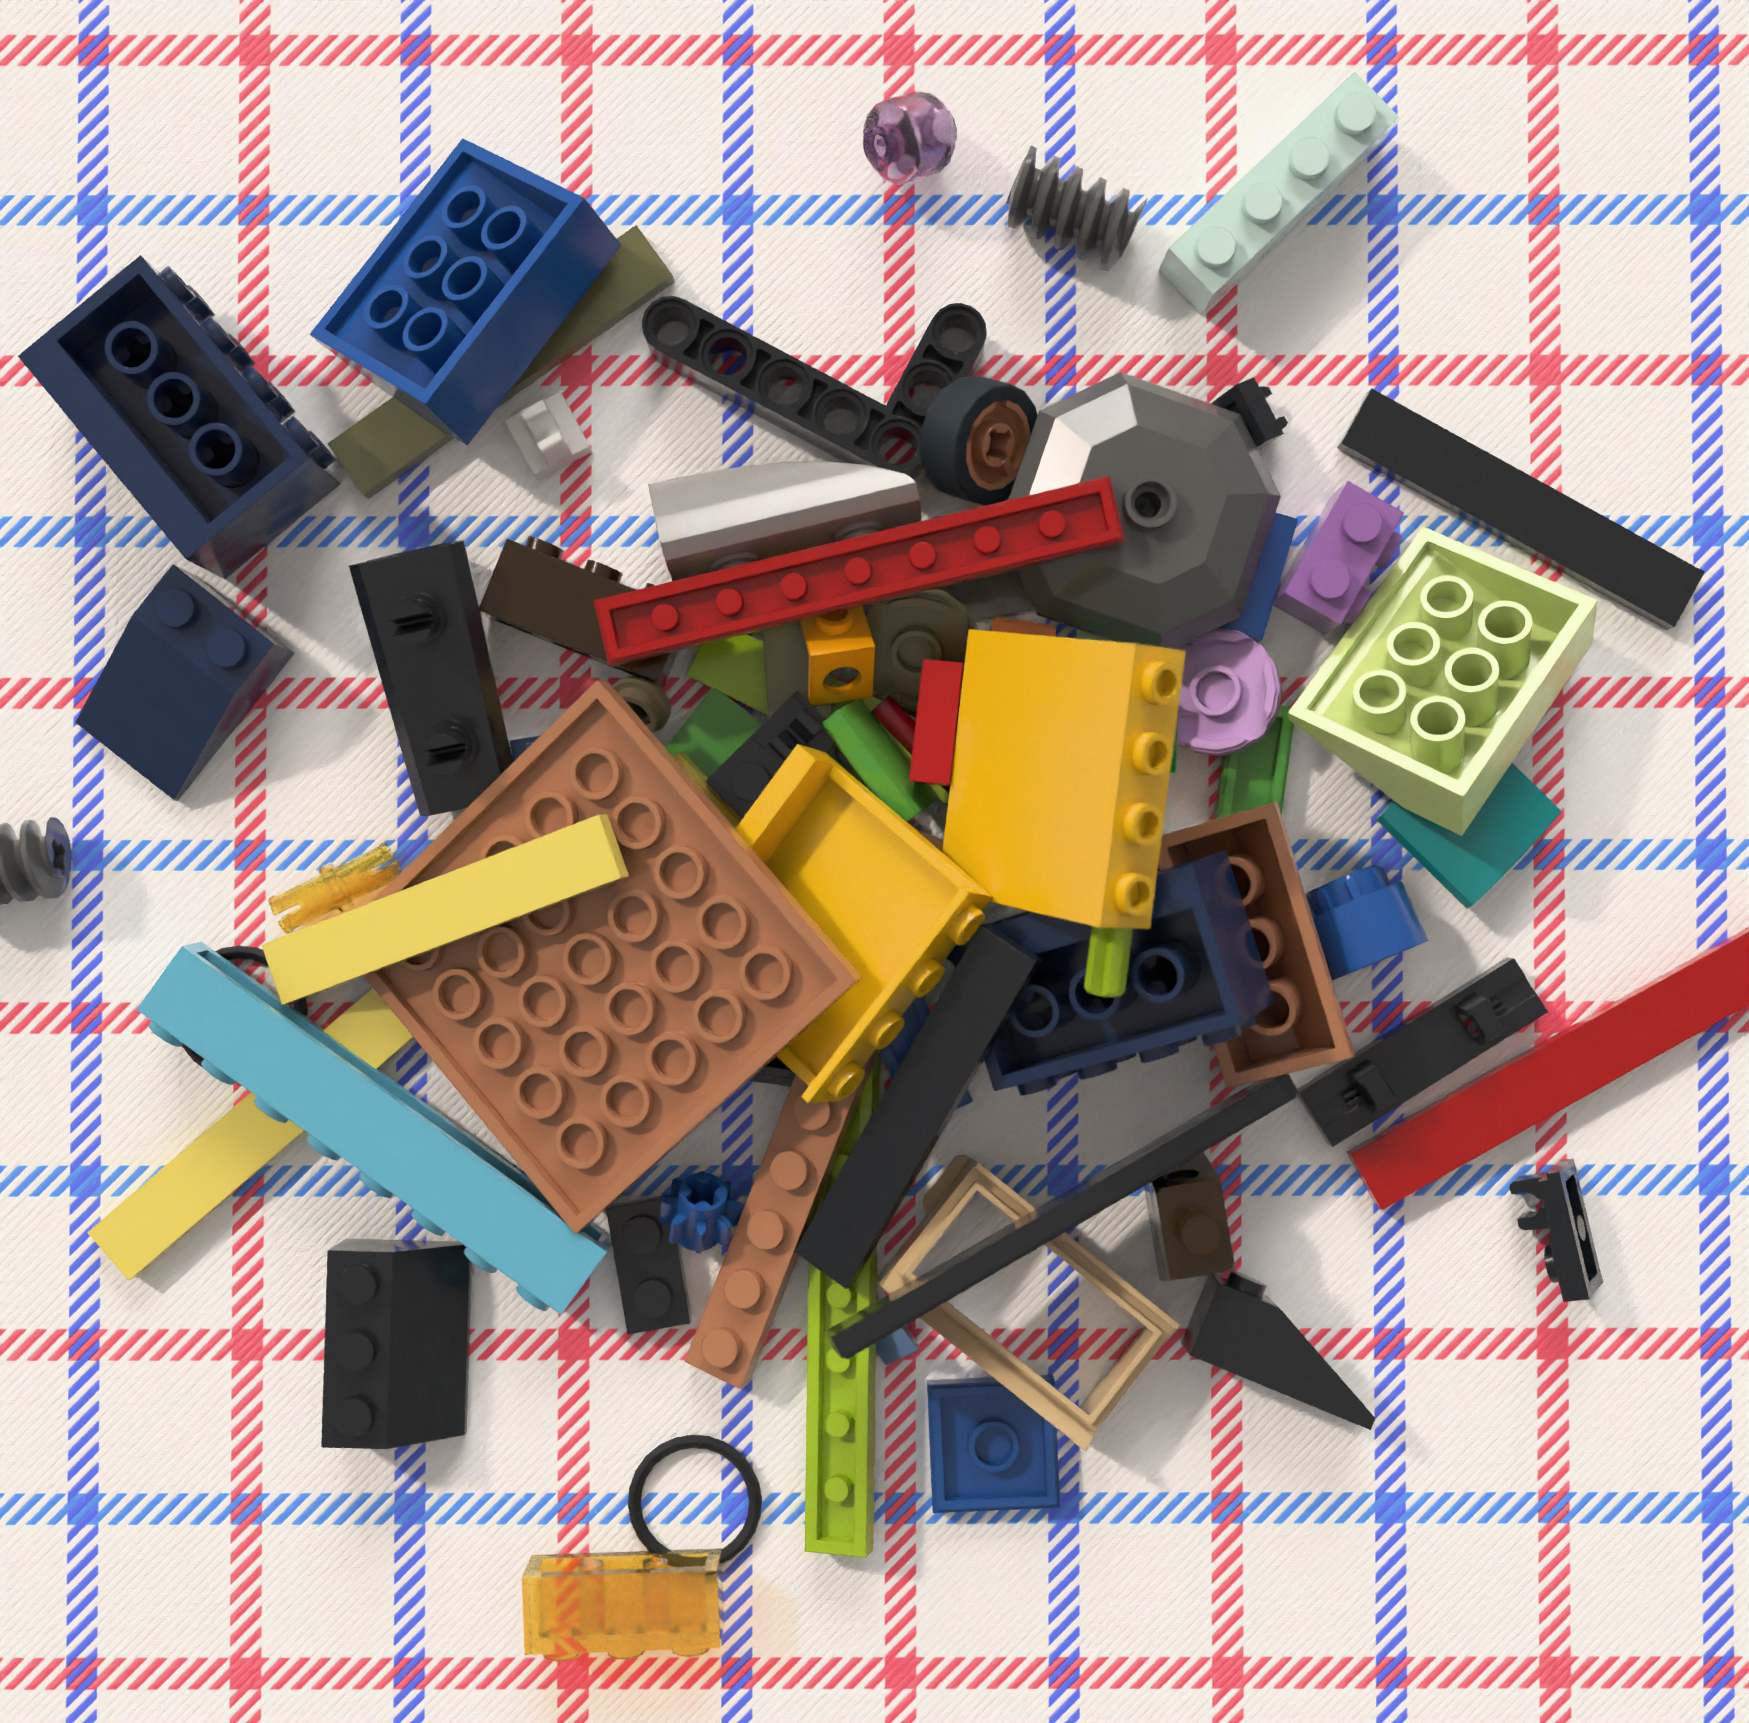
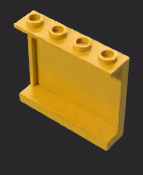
(1063, 773)
(874, 893)

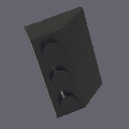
(395, 1343)

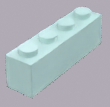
(1278, 193)

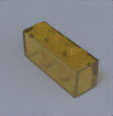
(623, 1603)

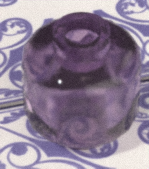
(909, 137)

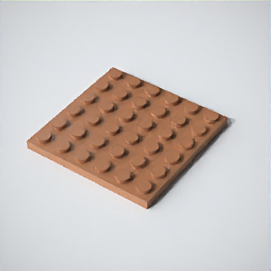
(626, 1009)

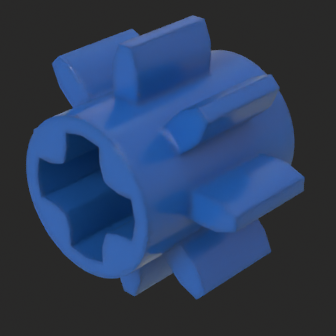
(700, 1212)

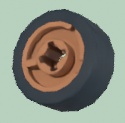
(976, 438)

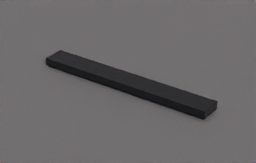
(1059, 1215)

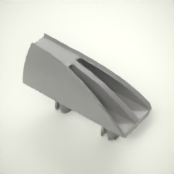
(774, 510)

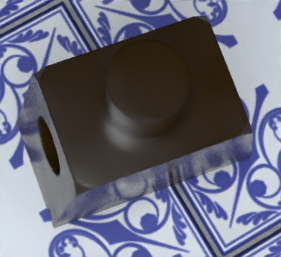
(1189, 1222)

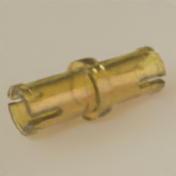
(335, 888)

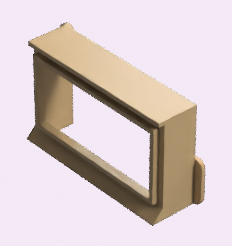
(1079, 1424)

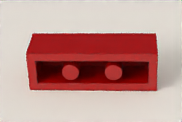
(936, 722)

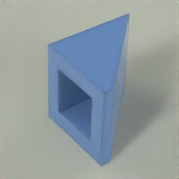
(897, 1345)

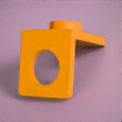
(834, 643)

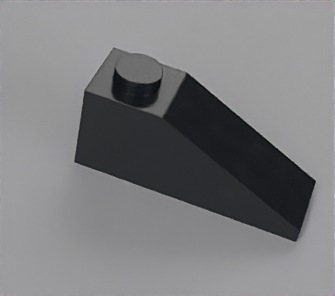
(1254, 1339)

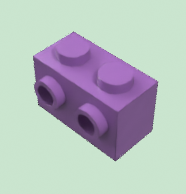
(1338, 557)

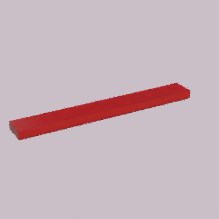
(859, 571)
(1555, 1073)

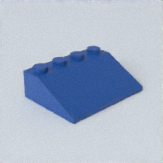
(467, 288)

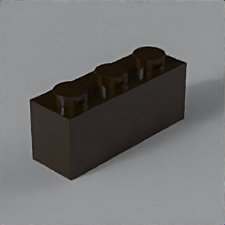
(556, 603)

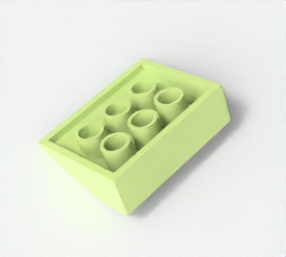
(1446, 676)

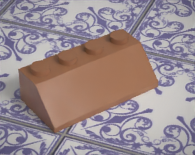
(1305, 1020)

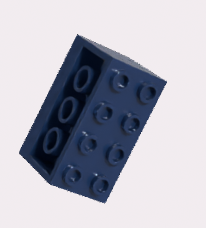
(182, 416)
(1184, 980)

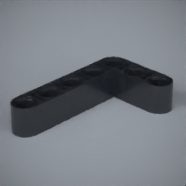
(821, 392)

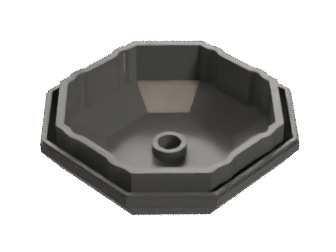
(1212, 519)

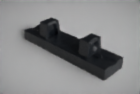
(1420, 1051)

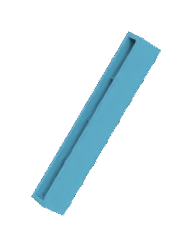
(372, 1124)

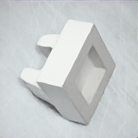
(548, 435)

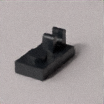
(759, 758)
(1571, 1249)

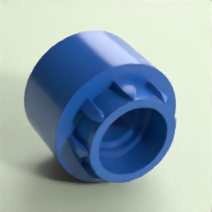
(1363, 920)

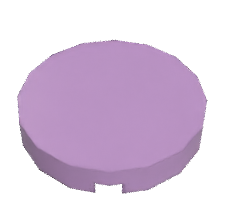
(1226, 693)

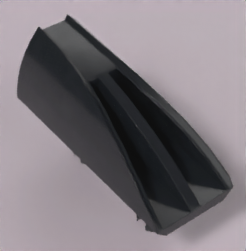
(435, 672)

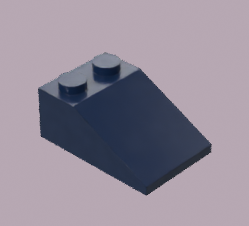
(180, 681)

